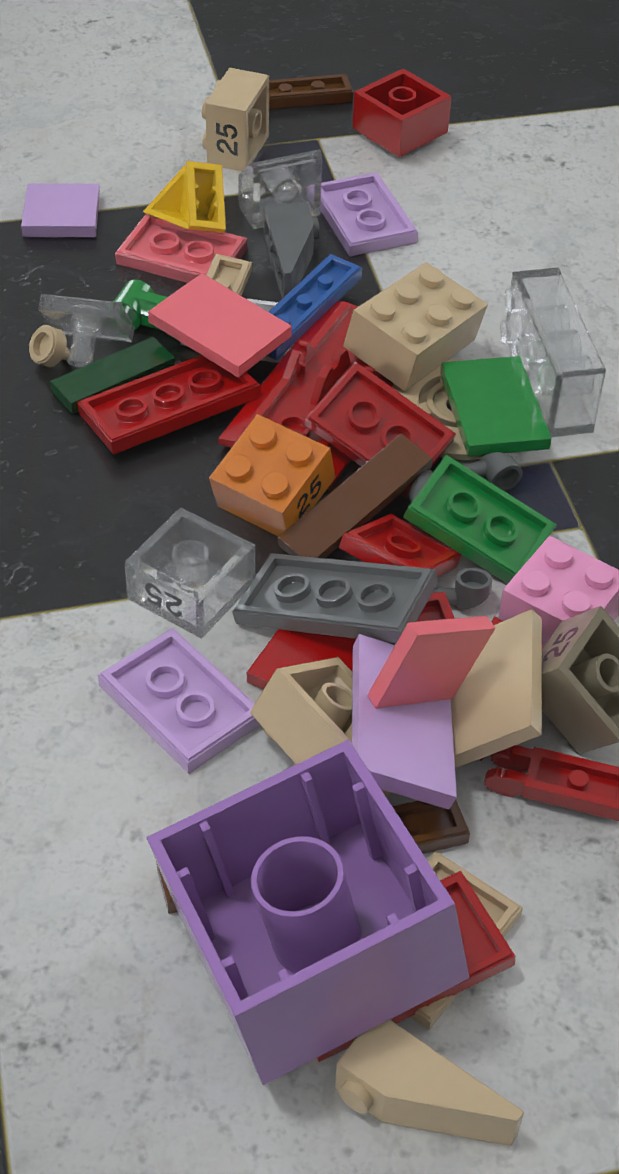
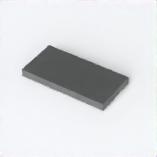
(335, 597)

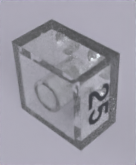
(190, 572)

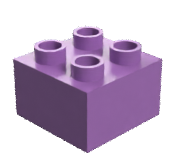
(310, 909)

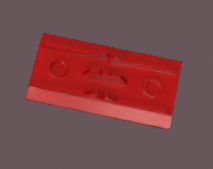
(303, 380)

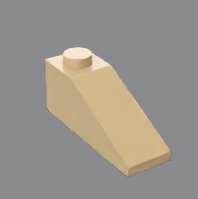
(419, 1088)

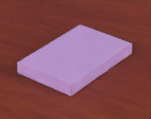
(365, 214)
(180, 699)

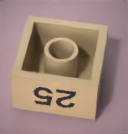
(236, 119)

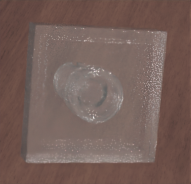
(85, 322)

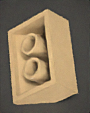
(308, 708)

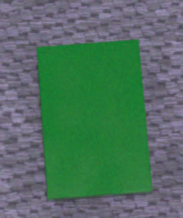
(495, 406)
(478, 519)

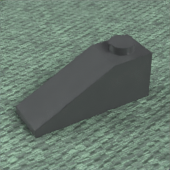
(289, 241)

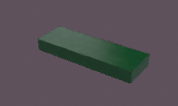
(111, 372)

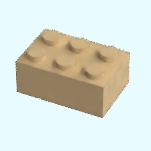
(414, 325)

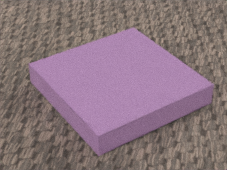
(60, 210)

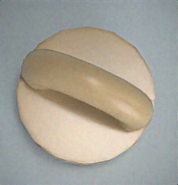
(48, 346)

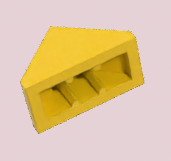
(193, 198)

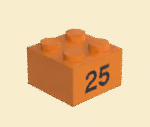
(272, 476)

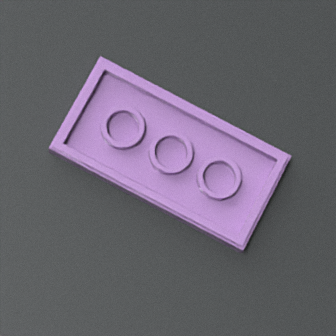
(402, 745)

